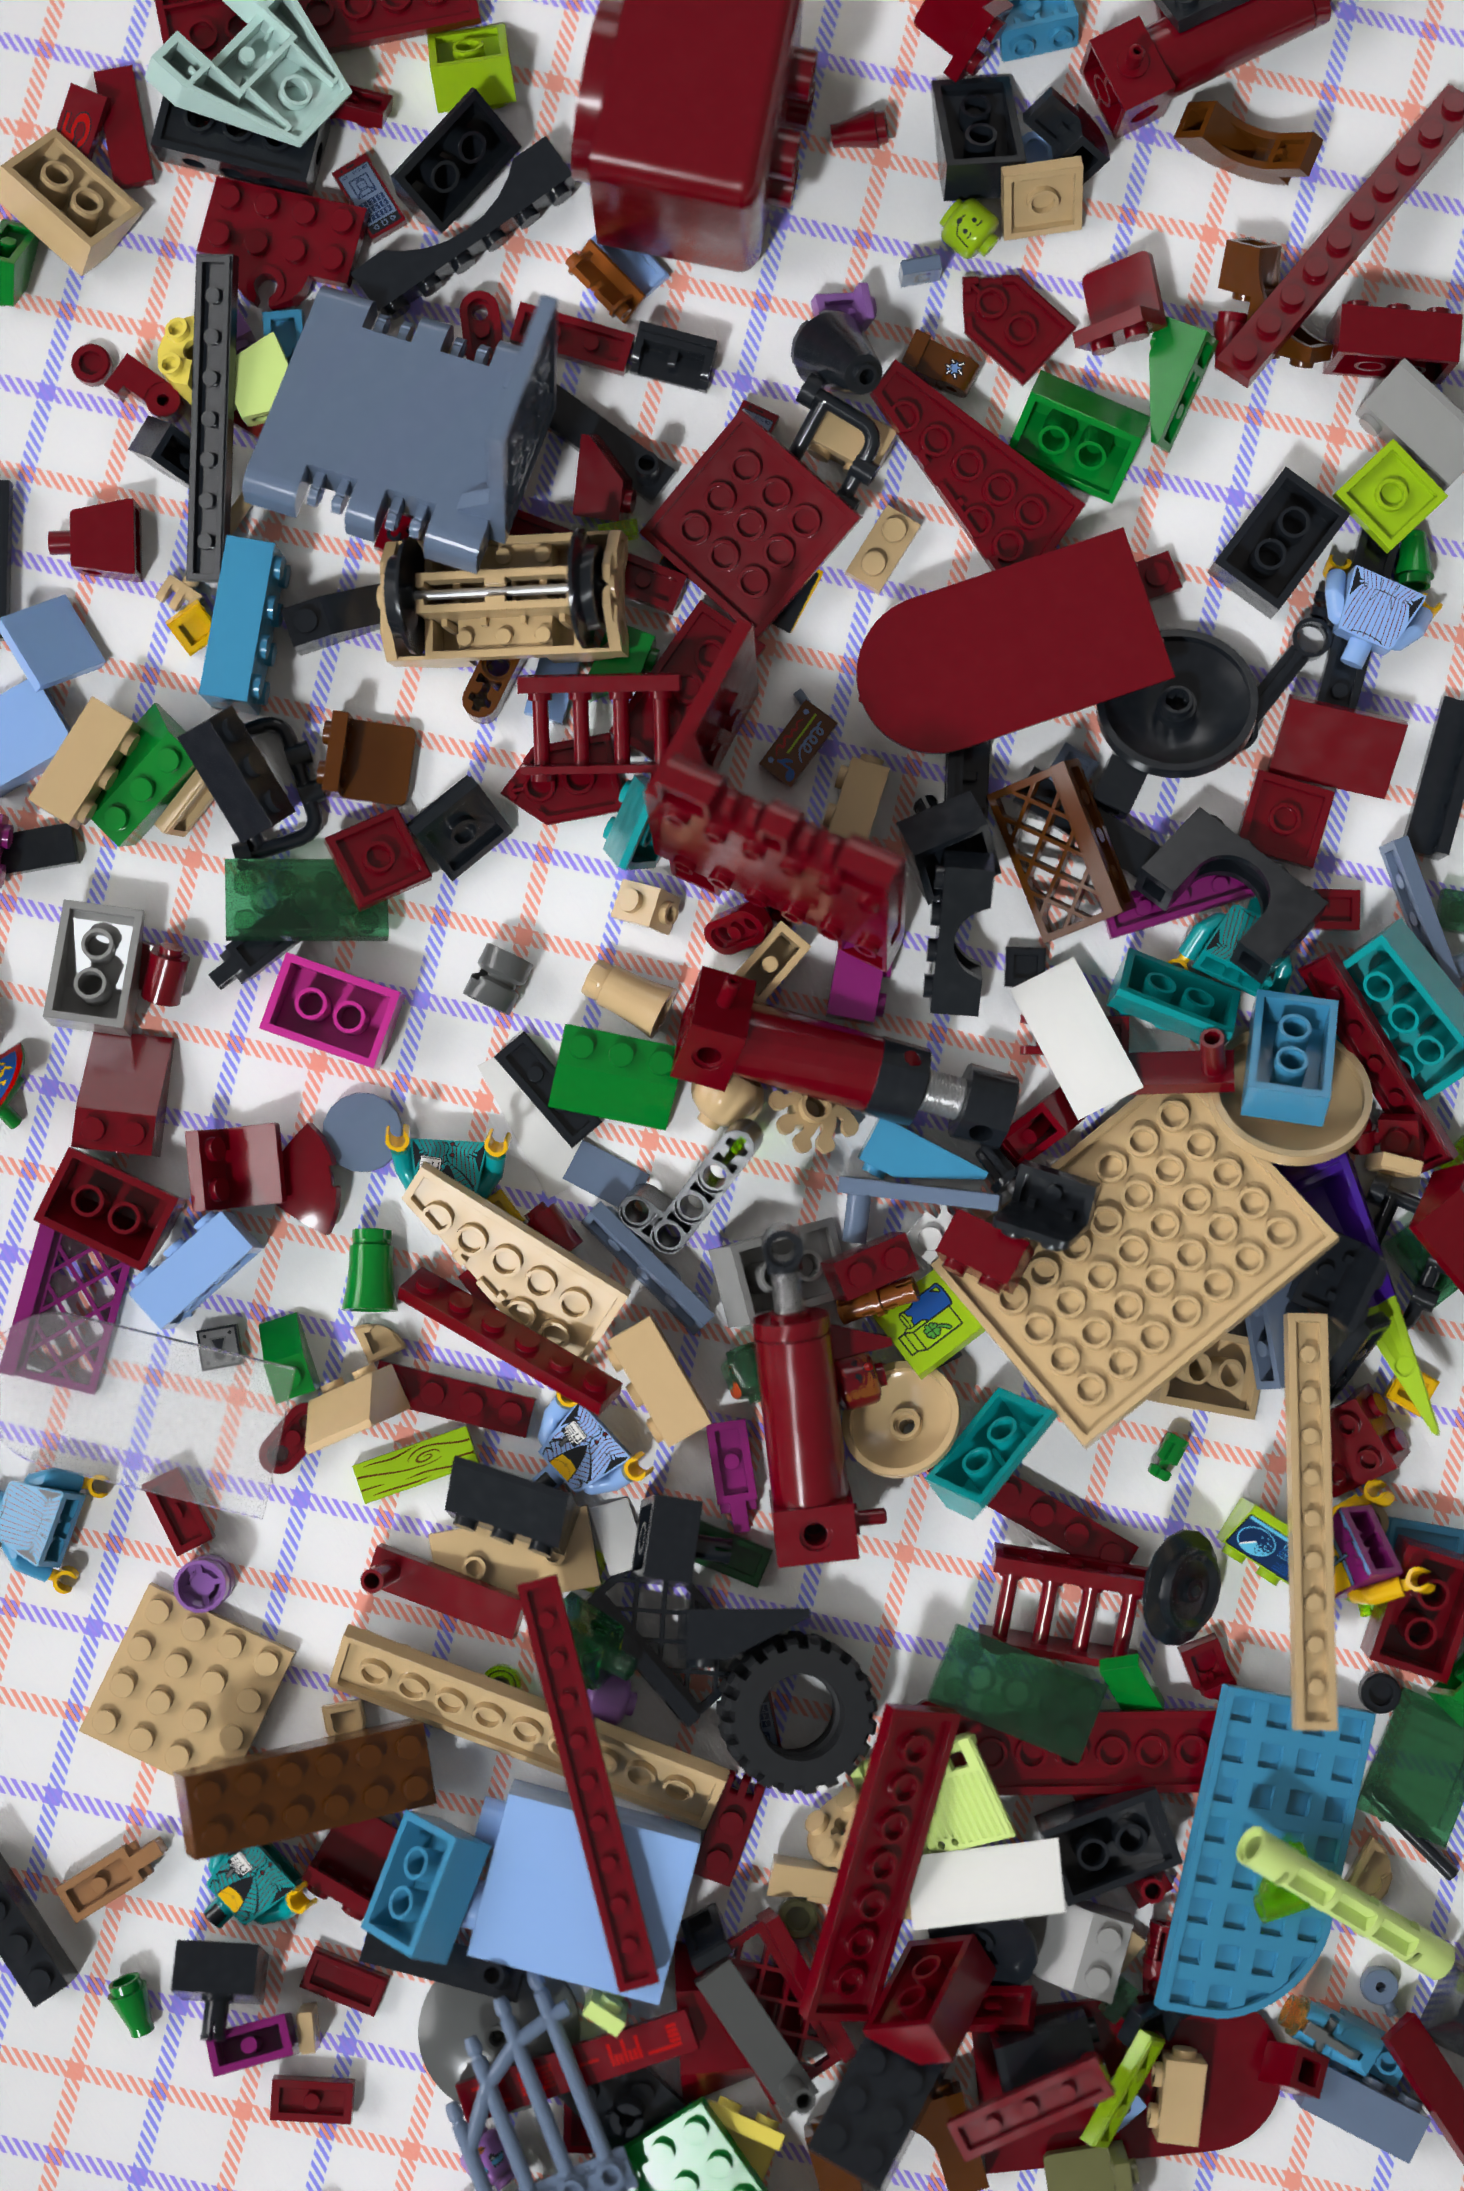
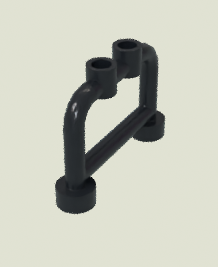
(819, 402)
(310, 793)
(1388, 1200)

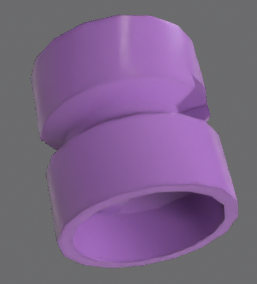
(204, 1583)

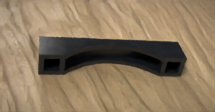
(400, 277)

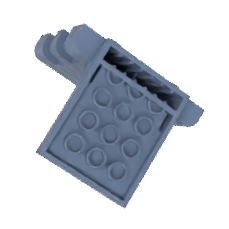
(407, 426)

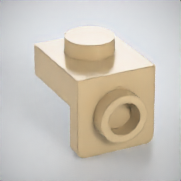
(646, 906)

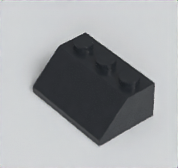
(454, 162)
(236, 774)
(510, 1507)

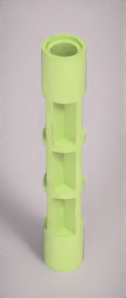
(1344, 1902)

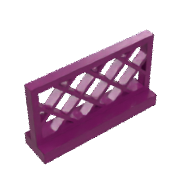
(40, 1273)

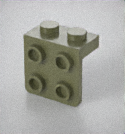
(1090, 2169)

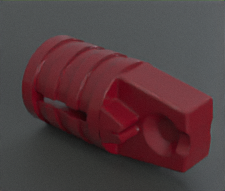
(1154, 1954)

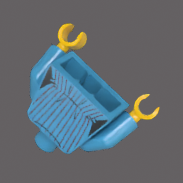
(39, 1522)

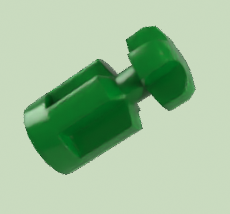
(1169, 1452)

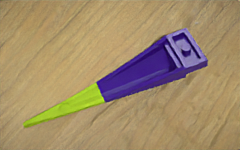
(1338, 1199)

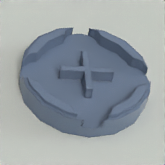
(358, 1130)

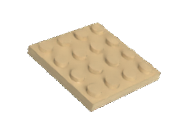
(185, 1686)

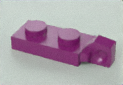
(732, 1470)

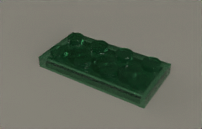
(296, 903)
(1017, 1693)

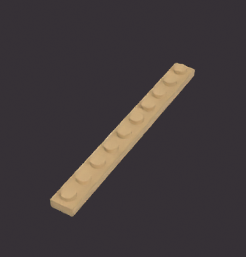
(1310, 1522)

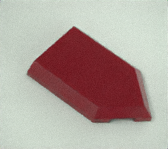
(1013, 324)
(570, 795)

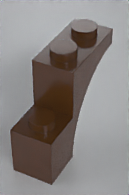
(1252, 274)

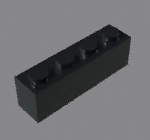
(29, 1944)

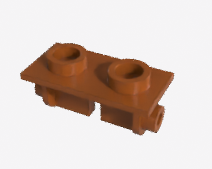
(606, 280)

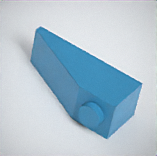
(908, 1155)

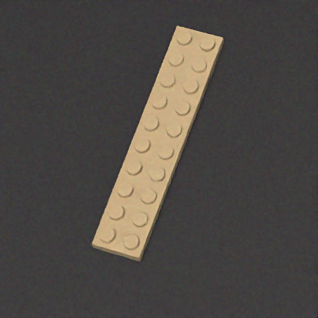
(520, 1724)

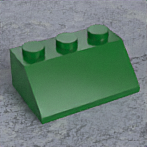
(1078, 436)
(145, 780)
(614, 1077)

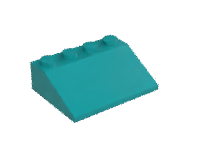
(1413, 1005)

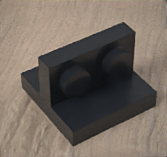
(460, 827)

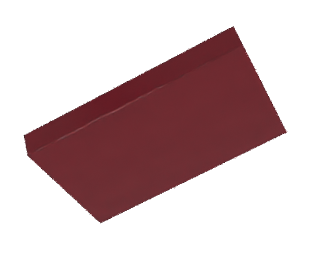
(1337, 746)

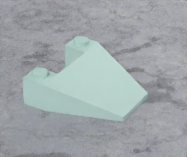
(265, 80)

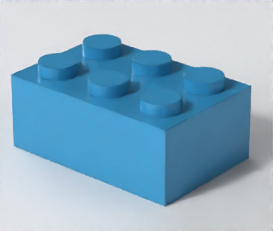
(1290, 1058)
(425, 1887)

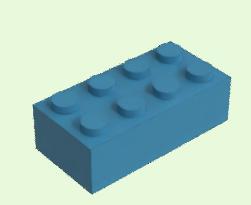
(244, 625)

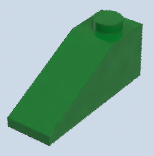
(1175, 371)

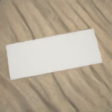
(1076, 1038)
(540, 1142)
(987, 1884)

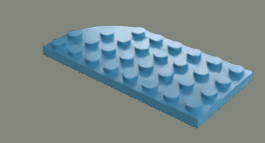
(1296, 1788)

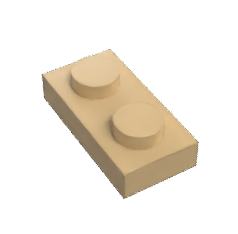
(883, 549)

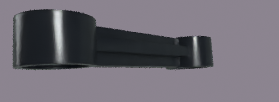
(1287, 669)

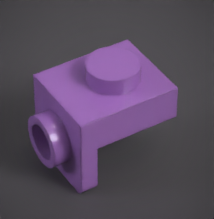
(857, 304)

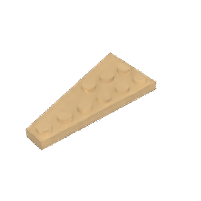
(518, 1266)

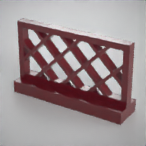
(795, 1972)

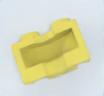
(176, 355)

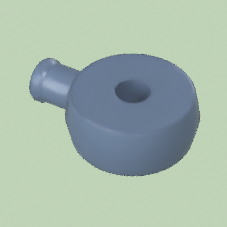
(1383, 1995)

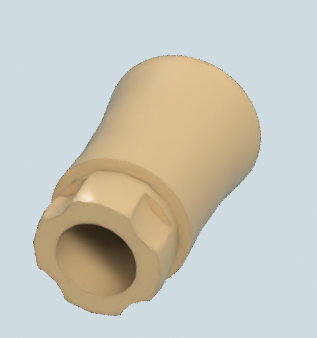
(629, 996)

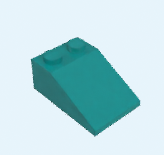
(629, 833)

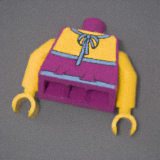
(1363, 1556)

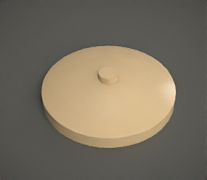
(1293, 1142)

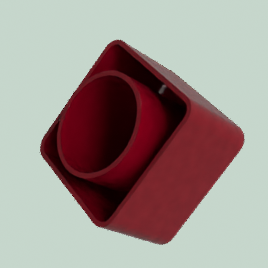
(692, 124)

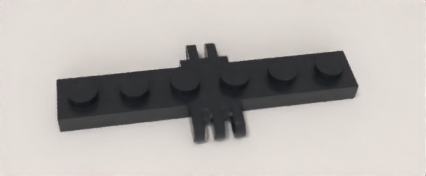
(1340, 682)

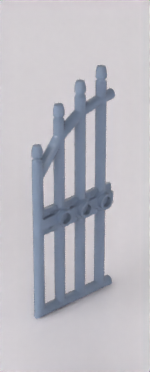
(606, 2172)

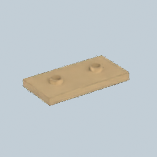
(507, 1564)

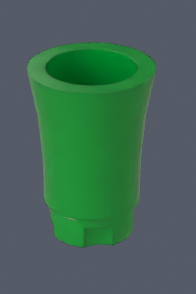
(370, 1272)

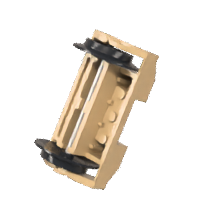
(559, 592)

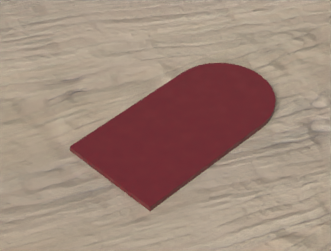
(1012, 648)
(1232, 2103)

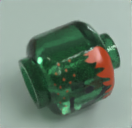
(741, 1373)

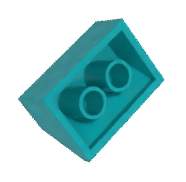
(1172, 997)
(988, 1452)

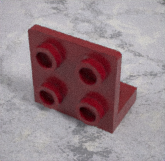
(235, 1167)

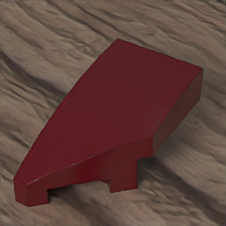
(1206, 1665)

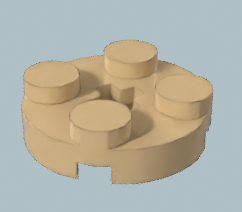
(826, 1826)

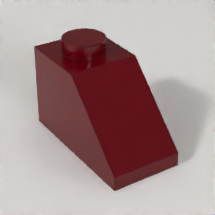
(602, 483)
(1039, 1128)

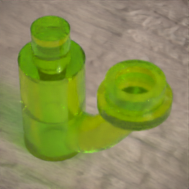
(1277, 1902)

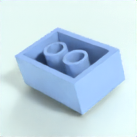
(194, 1269)

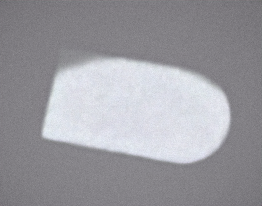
(143, 1410)

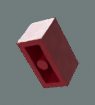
(984, 1252)
(869, 1266)

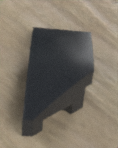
(1150, 2018)

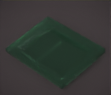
(1417, 1770)

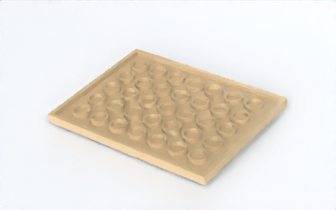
(1173, 1260)

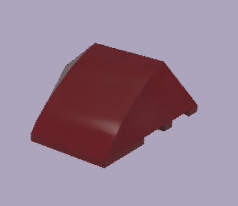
(719, 2059)

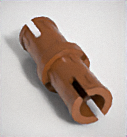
(879, 1300)

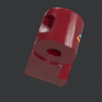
(147, 387)

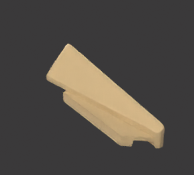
(806, 1879)

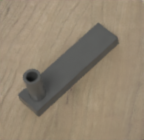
(757, 2038)

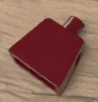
(103, 540)

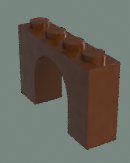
(957, 2173)

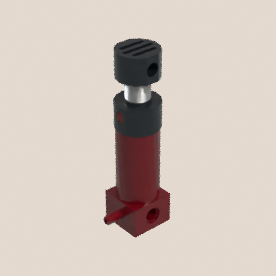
(877, 1075)

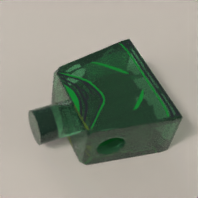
(598, 1643)

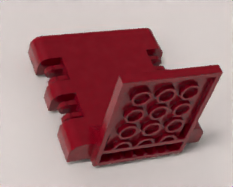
(760, 849)

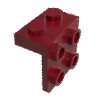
(963, 30)
(1121, 304)
(1363, 1441)
(351, 1864)

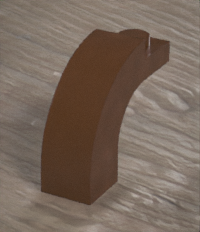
(1245, 150)

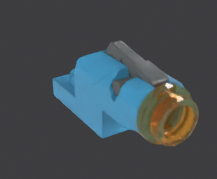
(1340, 2037)

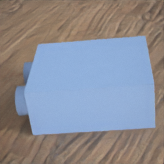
(539, 1896)

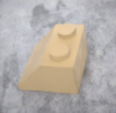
(353, 1406)

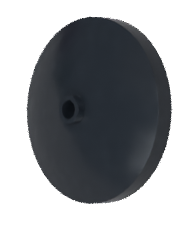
(1188, 721)

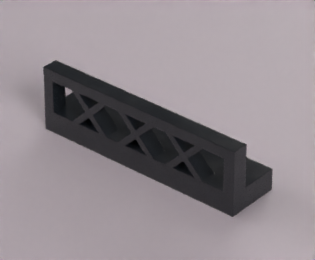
(1440, 785)

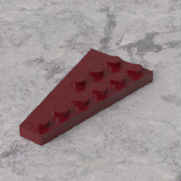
(989, 488)

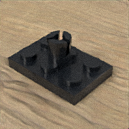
(631, 2104)

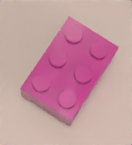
(332, 1011)

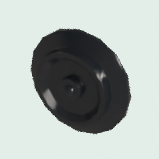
(1181, 1587)
(1007, 1944)

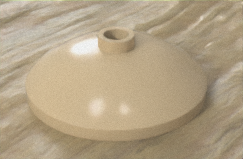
(876, 1431)

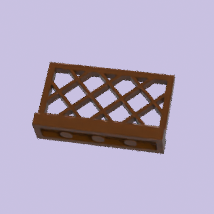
(1091, 839)

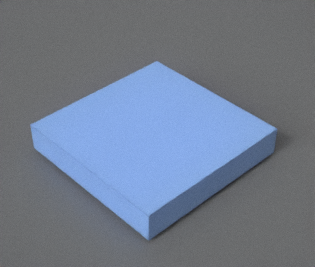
(50, 643)

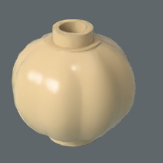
(718, 1108)

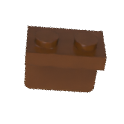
(366, 760)

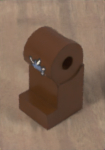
(940, 365)

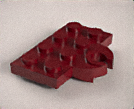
(283, 239)

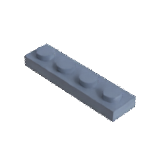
(659, 1278)

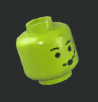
(969, 228)

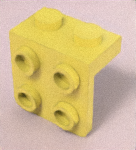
(755, 2137)

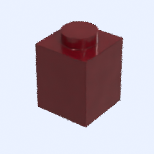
(1293, 2069)

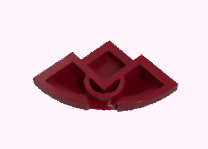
(311, 1180)

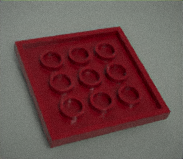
(750, 523)

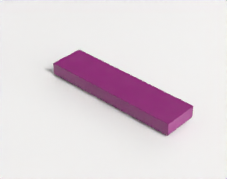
(1199, 897)

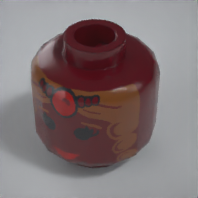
(859, 1381)

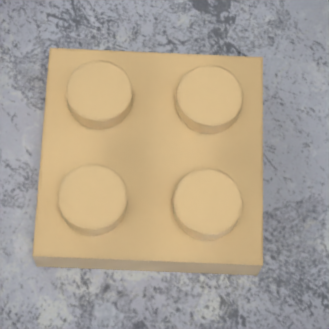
(1041, 198)

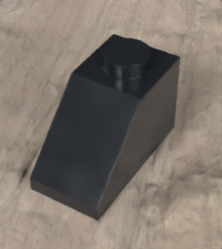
(164, 449)

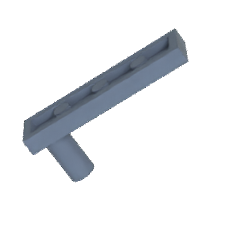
(1418, 906)
(862, 1189)

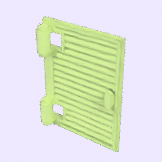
(967, 1804)

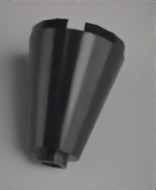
(838, 352)

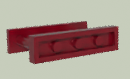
(579, 689)
(1053, 1571)

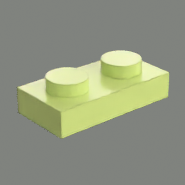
(606, 2010)

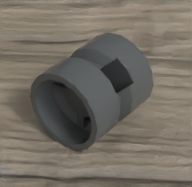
(498, 979)

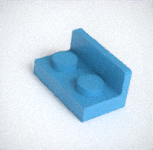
(1039, 28)

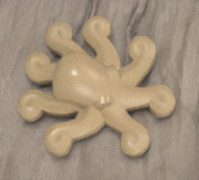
(807, 1115)

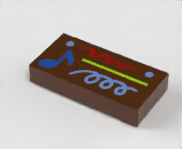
(798, 743)

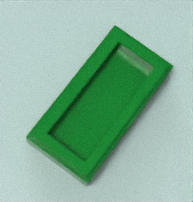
(1131, 1683)

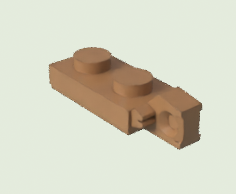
(109, 1878)

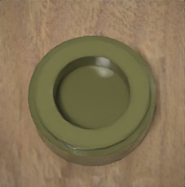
(798, 1916)

